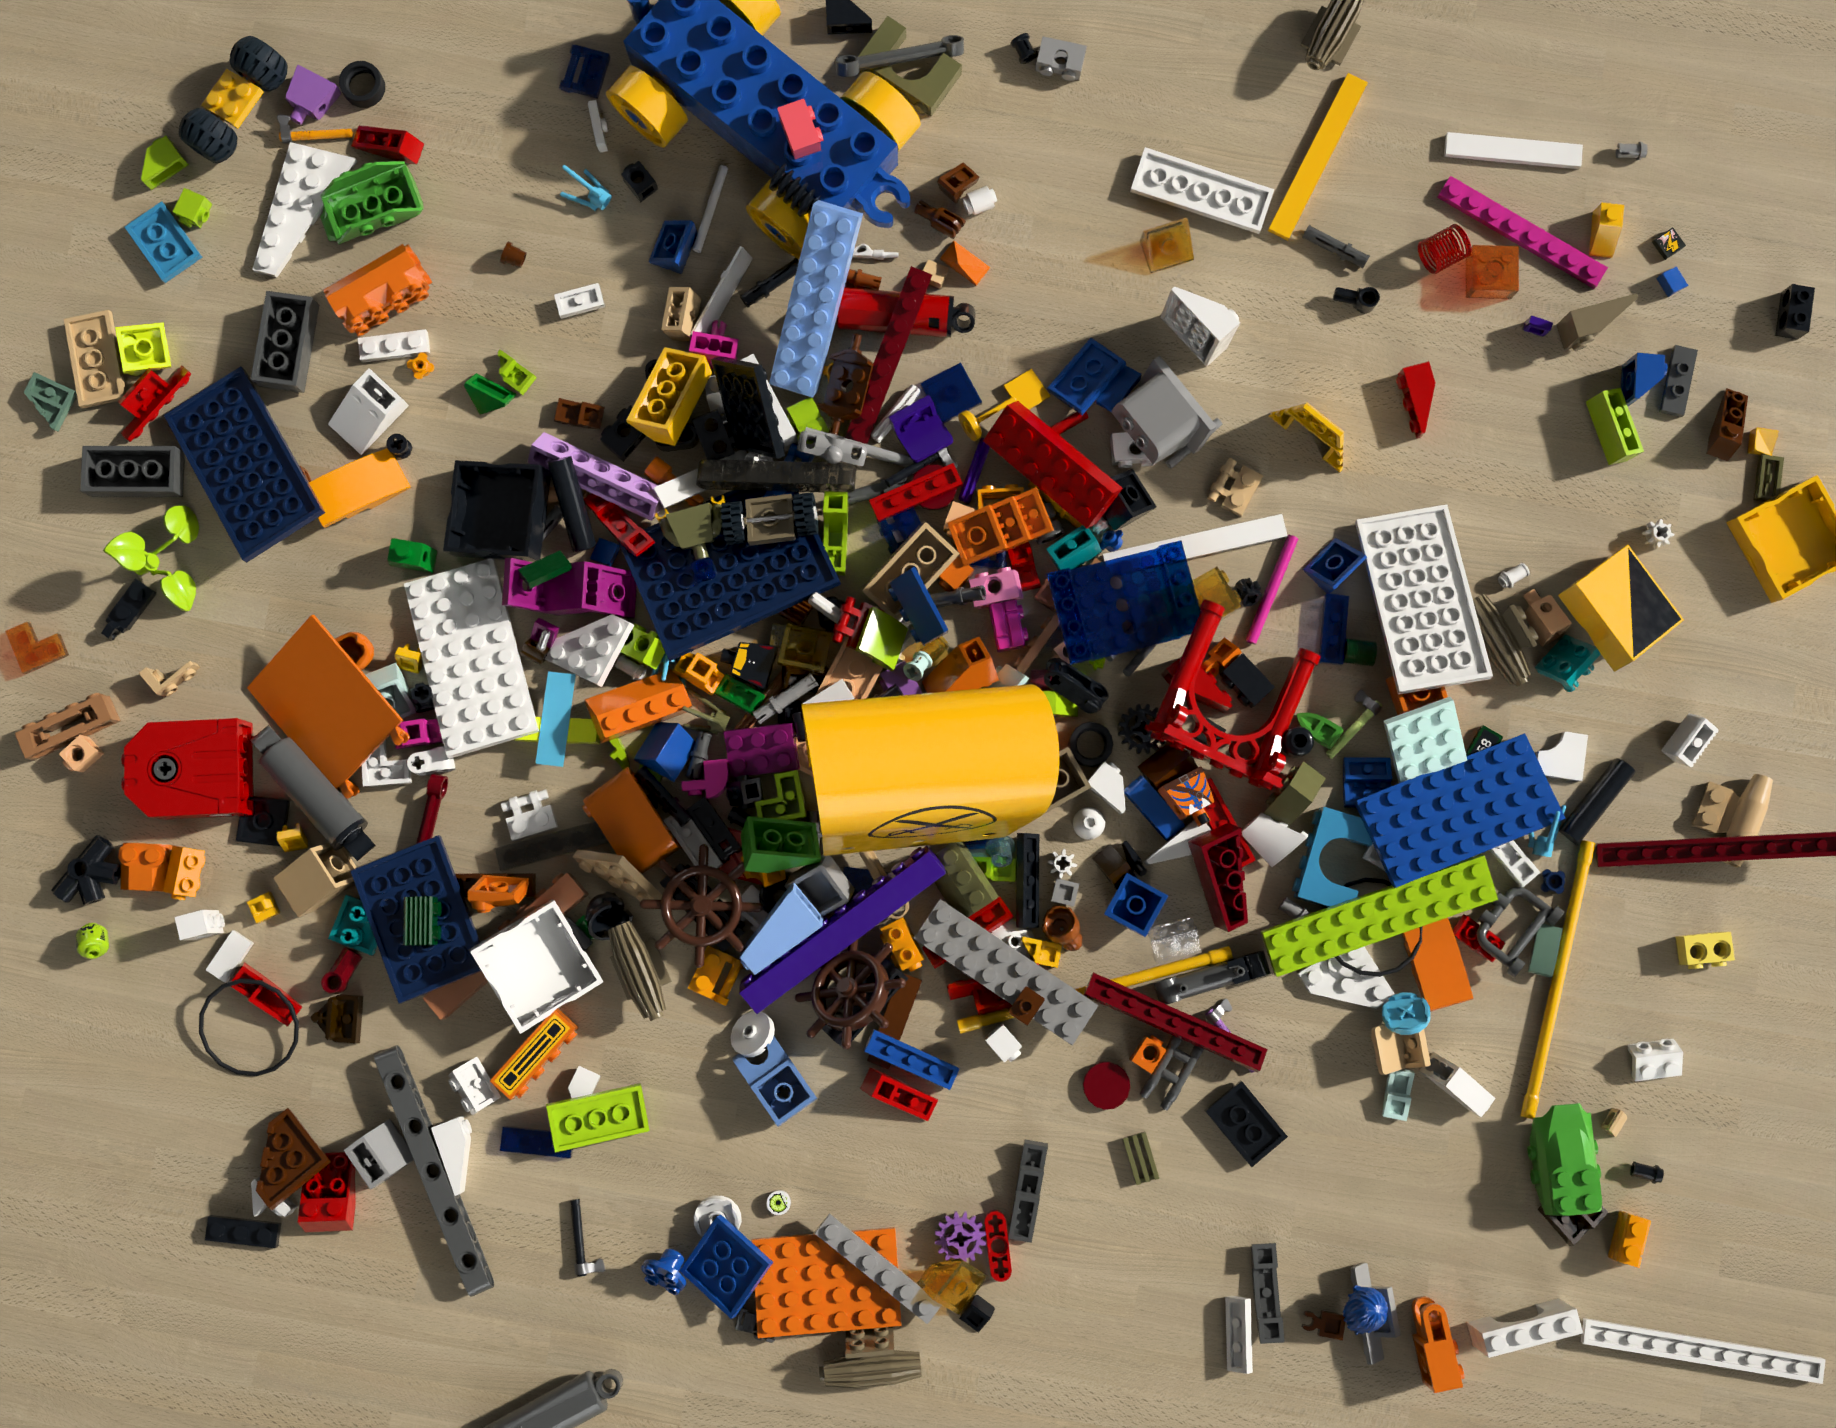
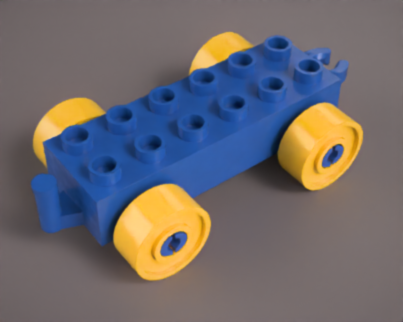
(734, 81)

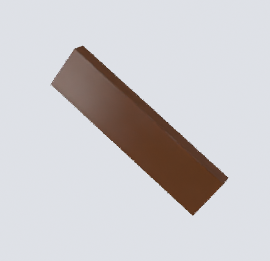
(898, 1013)

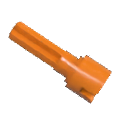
(661, 472)

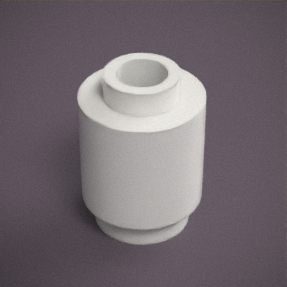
(979, 200)

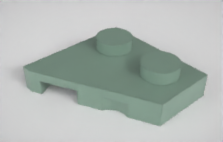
(50, 399)

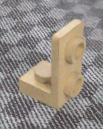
(157, 682)

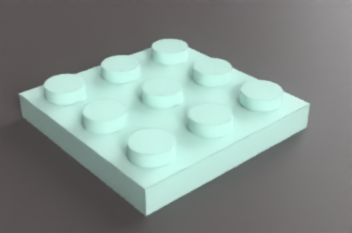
(1425, 739)

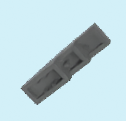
(1028, 1191)

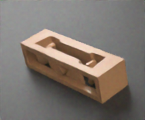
(33, 736)

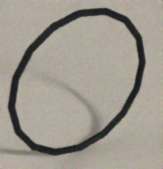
(1386, 972)
(211, 1053)

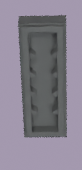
(1678, 381)

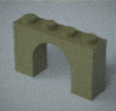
(923, 93)

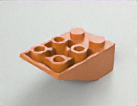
(963, 669)

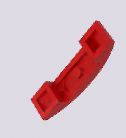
(619, 524)

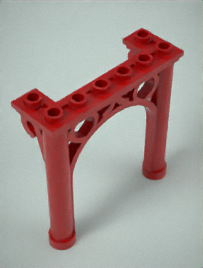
(1172, 714)

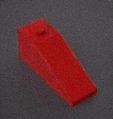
(388, 143)
(898, 1094)

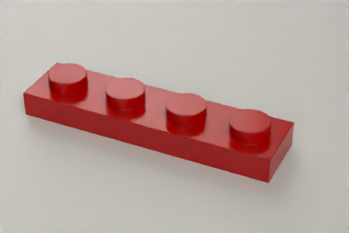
(915, 492)
(1220, 815)
(989, 918)

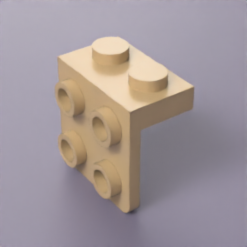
(1399, 1051)

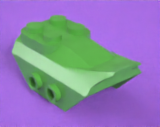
(369, 199)
(1565, 1161)

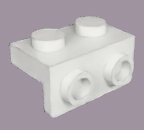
(1656, 1059)

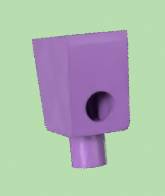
(310, 95)

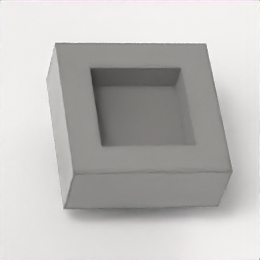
(1065, 892)

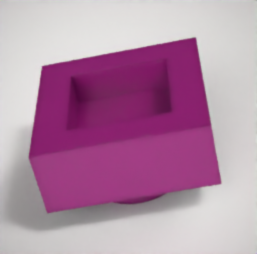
(541, 625)

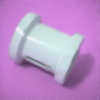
(917, 665)

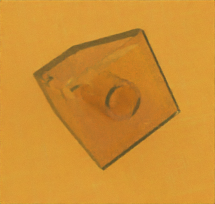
(952, 1283)

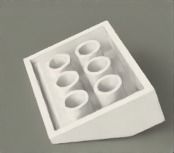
(1200, 323)

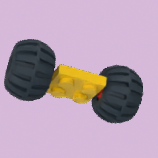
(233, 99)

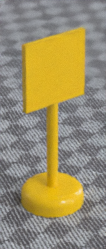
(1024, 388)

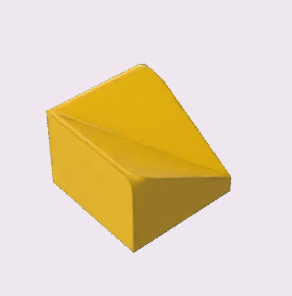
(1762, 441)

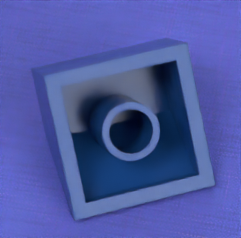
(1641, 374)

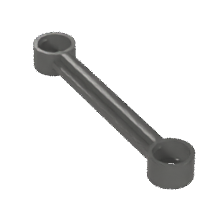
(851, 65)

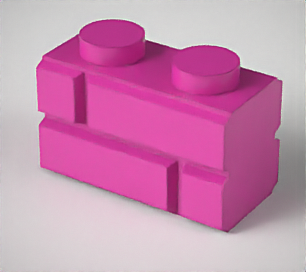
(1007, 625)

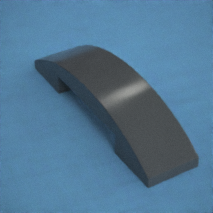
(1266, 1293)

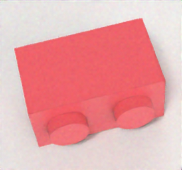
(799, 128)

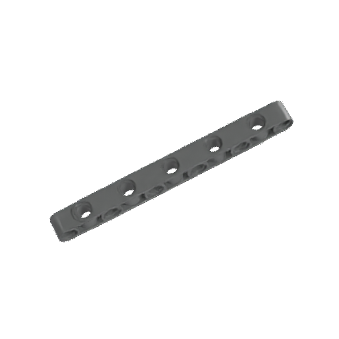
(424, 1150)

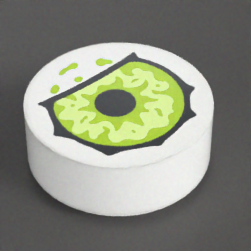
(778, 1202)

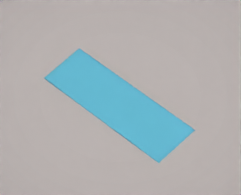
(555, 719)

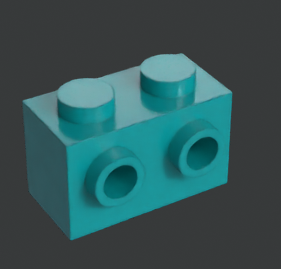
(1074, 549)

